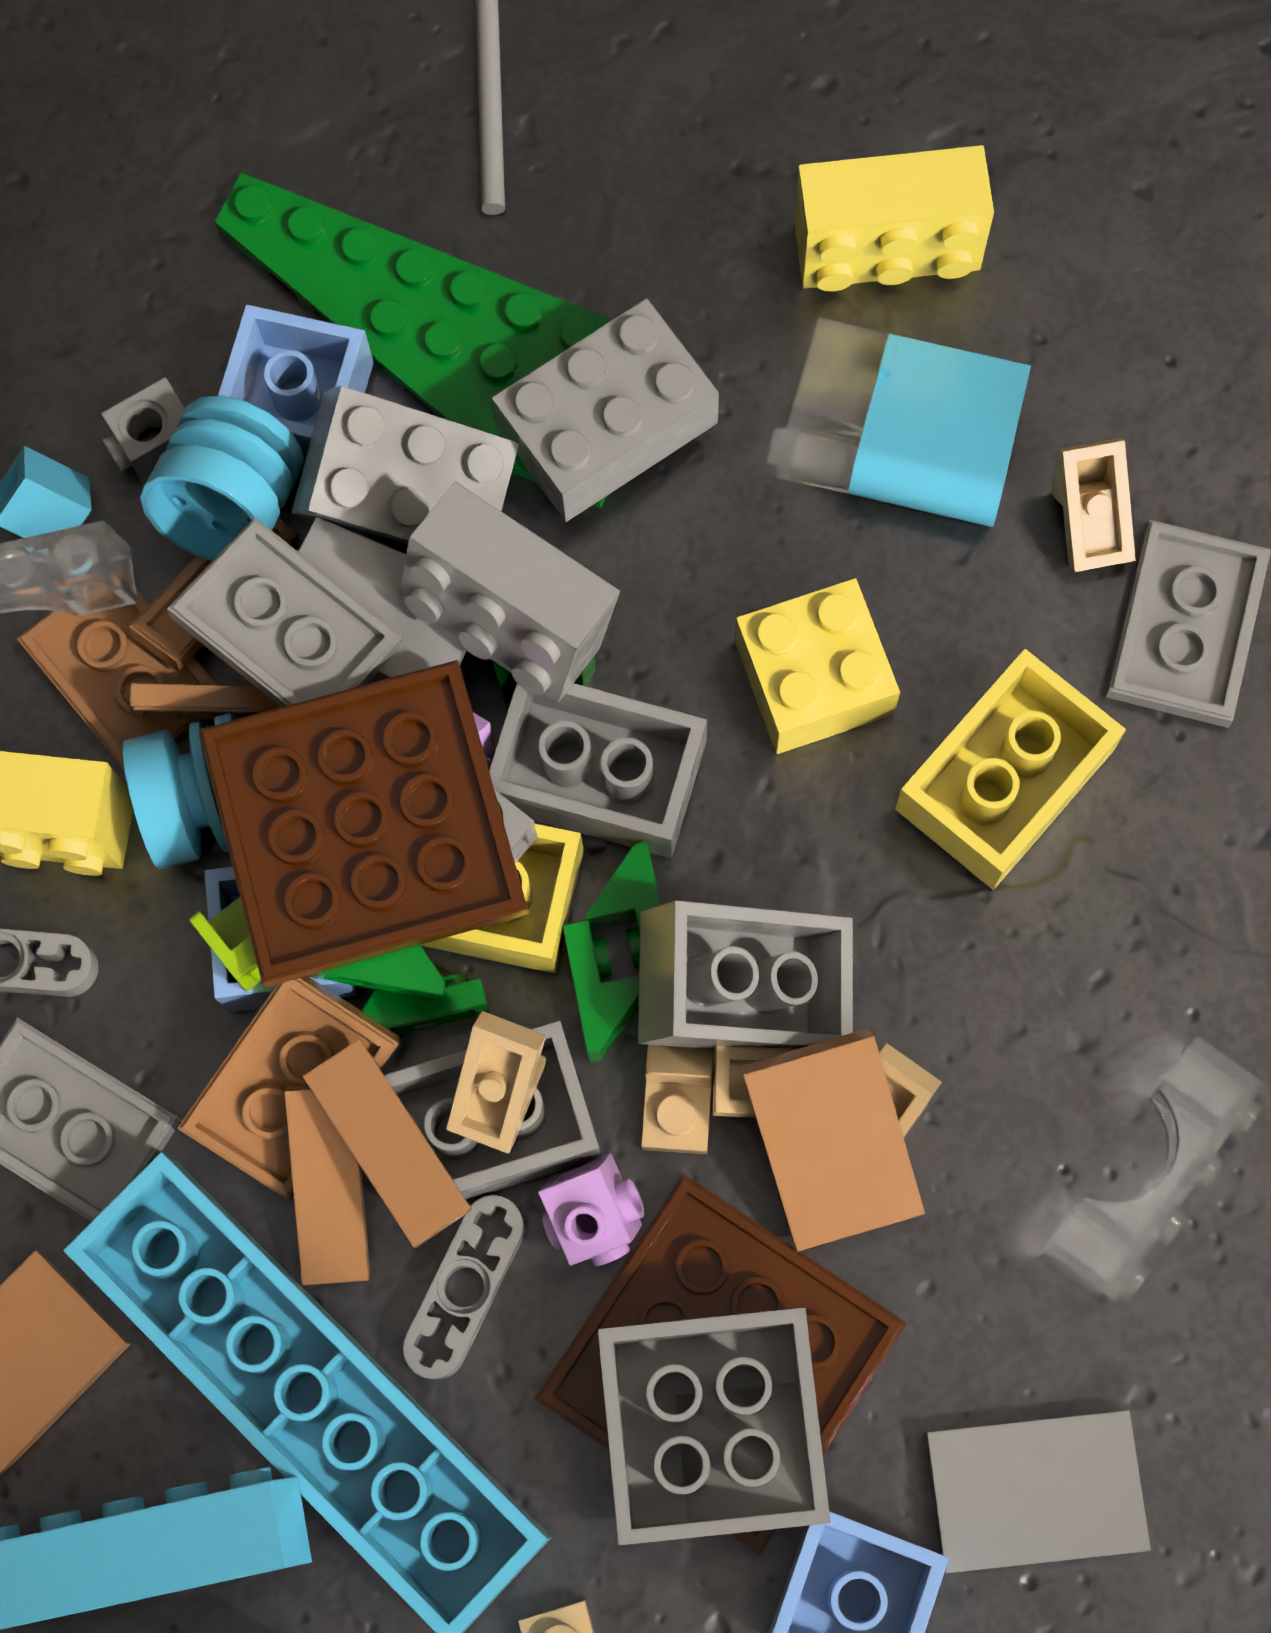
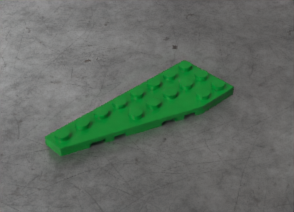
(428, 317)

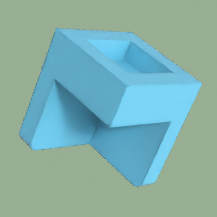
(42, 496)

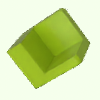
(231, 942)

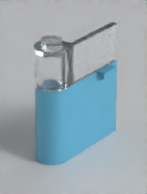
(902, 422)

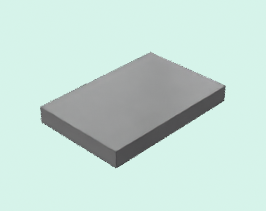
(374, 578)
(283, 620)
(1188, 623)
(73, 1123)
(1037, 1491)

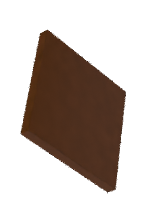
(362, 823)
(717, 1262)

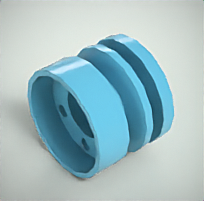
(220, 473)
(172, 794)

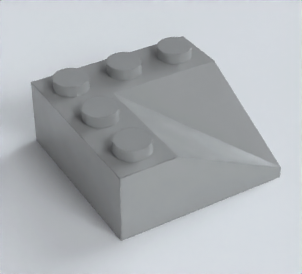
(713, 1426)

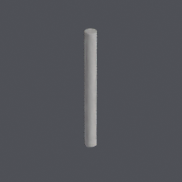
(490, 107)

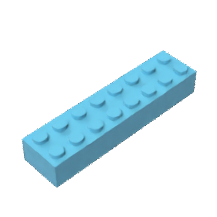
(308, 1396)

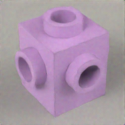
(591, 1211)

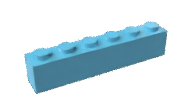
(153, 1549)

